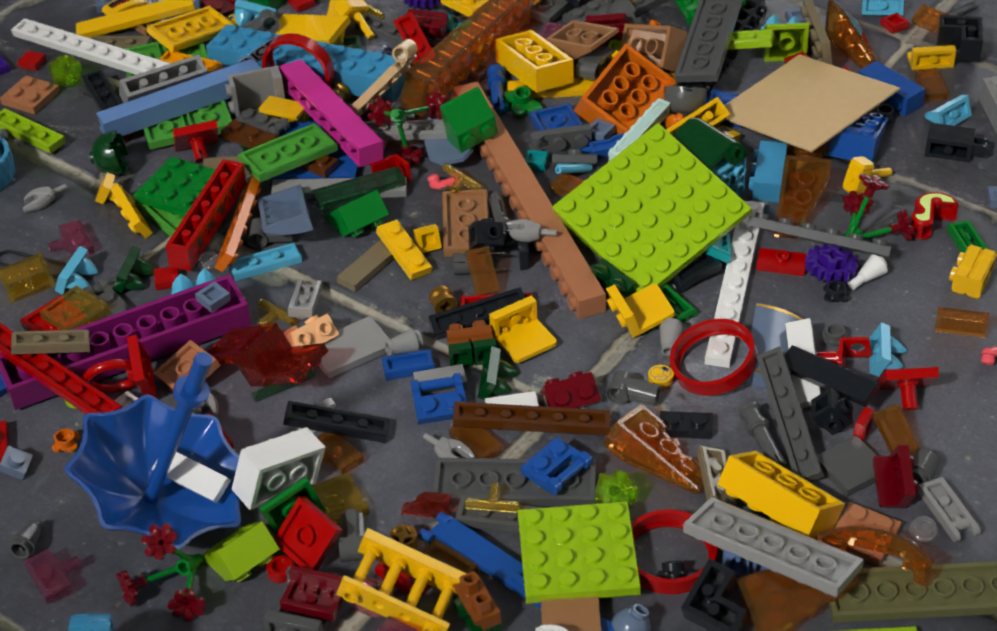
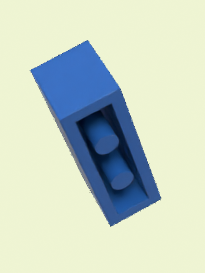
(904, 101)

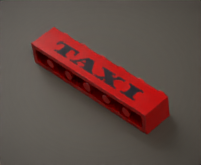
(206, 215)

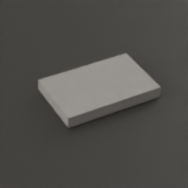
(353, 347)

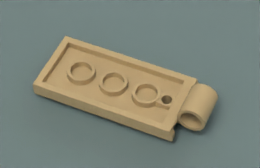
(403, 55)

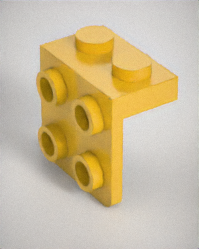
(640, 310)
(520, 331)

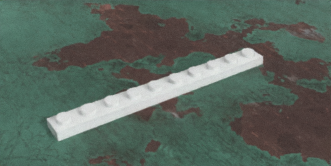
(85, 47)
(734, 288)

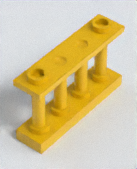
(411, 562)

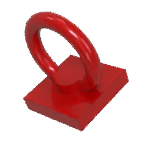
(138, 370)

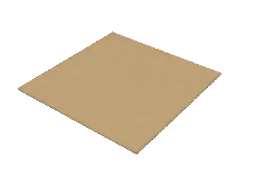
(807, 102)

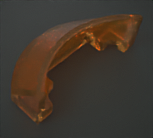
(884, 541)

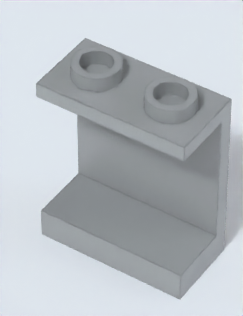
(253, 88)

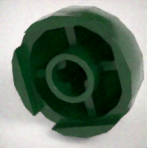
(109, 153)

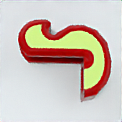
(930, 206)

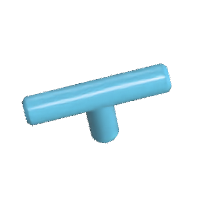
(564, 168)

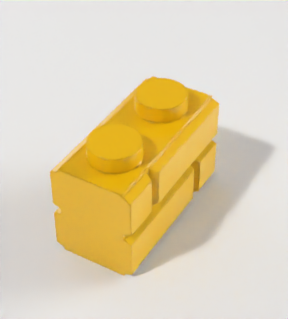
(972, 271)

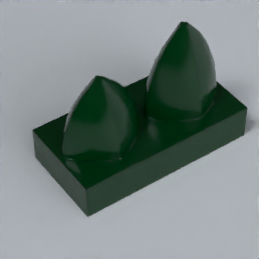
(131, 265)
(609, 275)
(492, 371)

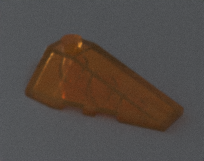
(848, 35)
(801, 188)
(644, 443)
(781, 602)

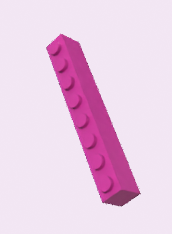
(332, 113)

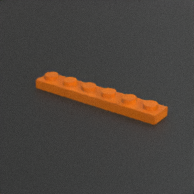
(238, 224)

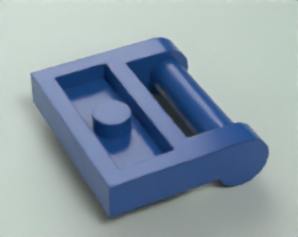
(437, 406)
(553, 459)

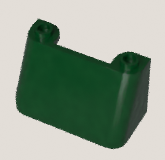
(709, 143)

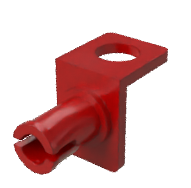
(393, 161)
(845, 351)

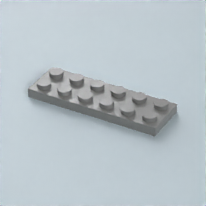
(774, 546)

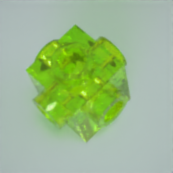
(58, 73)
(608, 484)

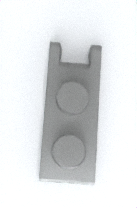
(304, 299)
(947, 508)

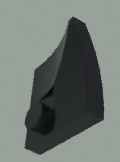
(697, 270)

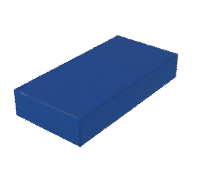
(405, 364)

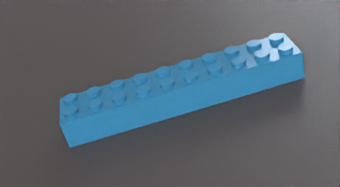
(352, 66)

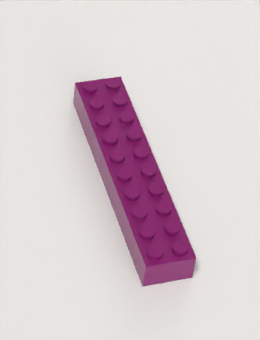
(160, 325)

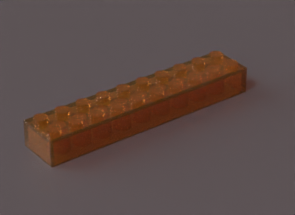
(463, 50)

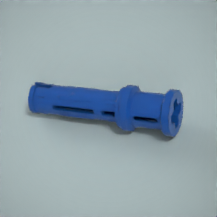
(496, 82)

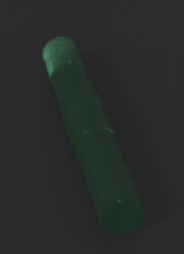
(275, 388)

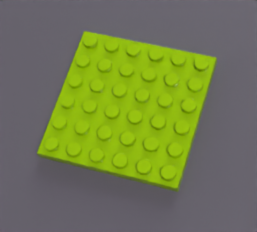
(652, 209)

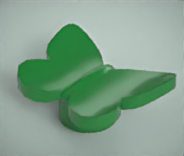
(521, 101)

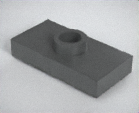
(575, 156)

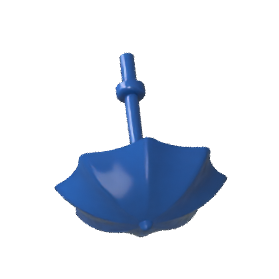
(125, 444)

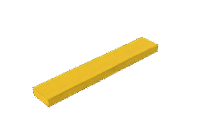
(133, 17)

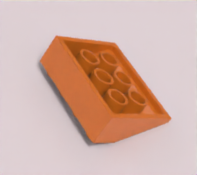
(624, 90)

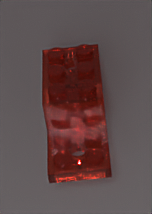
(266, 355)

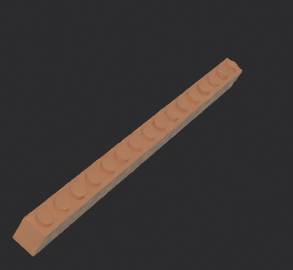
(529, 200)

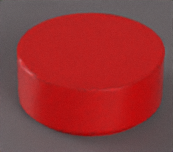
(277, 568)

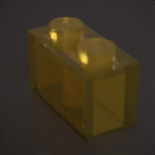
(26, 277)

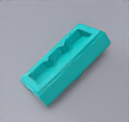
(721, 249)

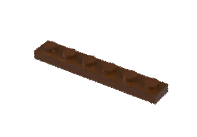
(251, 137)
(531, 418)

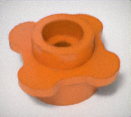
(65, 440)

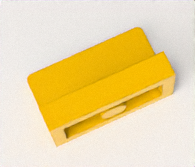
(932, 57)
(285, 108)

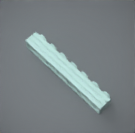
(655, 114)

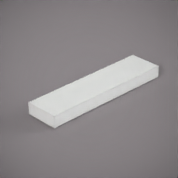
(801, 335)

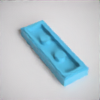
(265, 261)

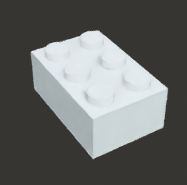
(276, 464)

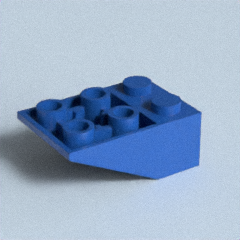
(859, 138)

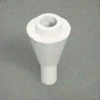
(873, 268)

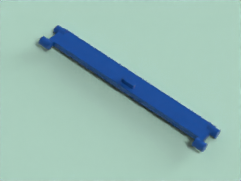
(483, 553)

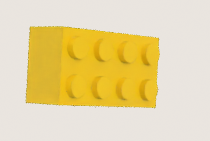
(534, 61)
(779, 494)

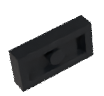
(687, 424)

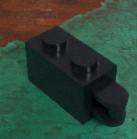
(955, 143)

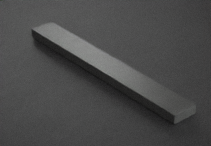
(387, 32)

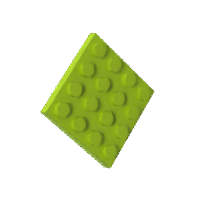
(578, 552)

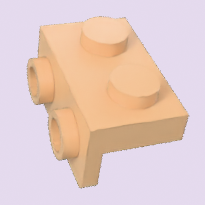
(314, 332)

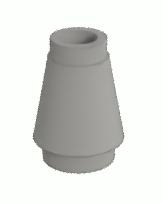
(669, 332)
(404, 343)

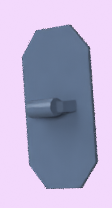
(442, 151)

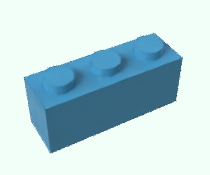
(767, 171)

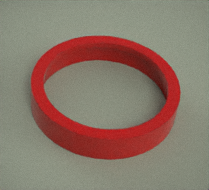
(305, 43)
(703, 330)
(660, 519)

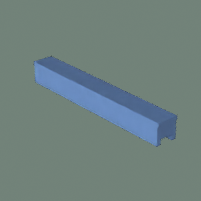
(171, 101)

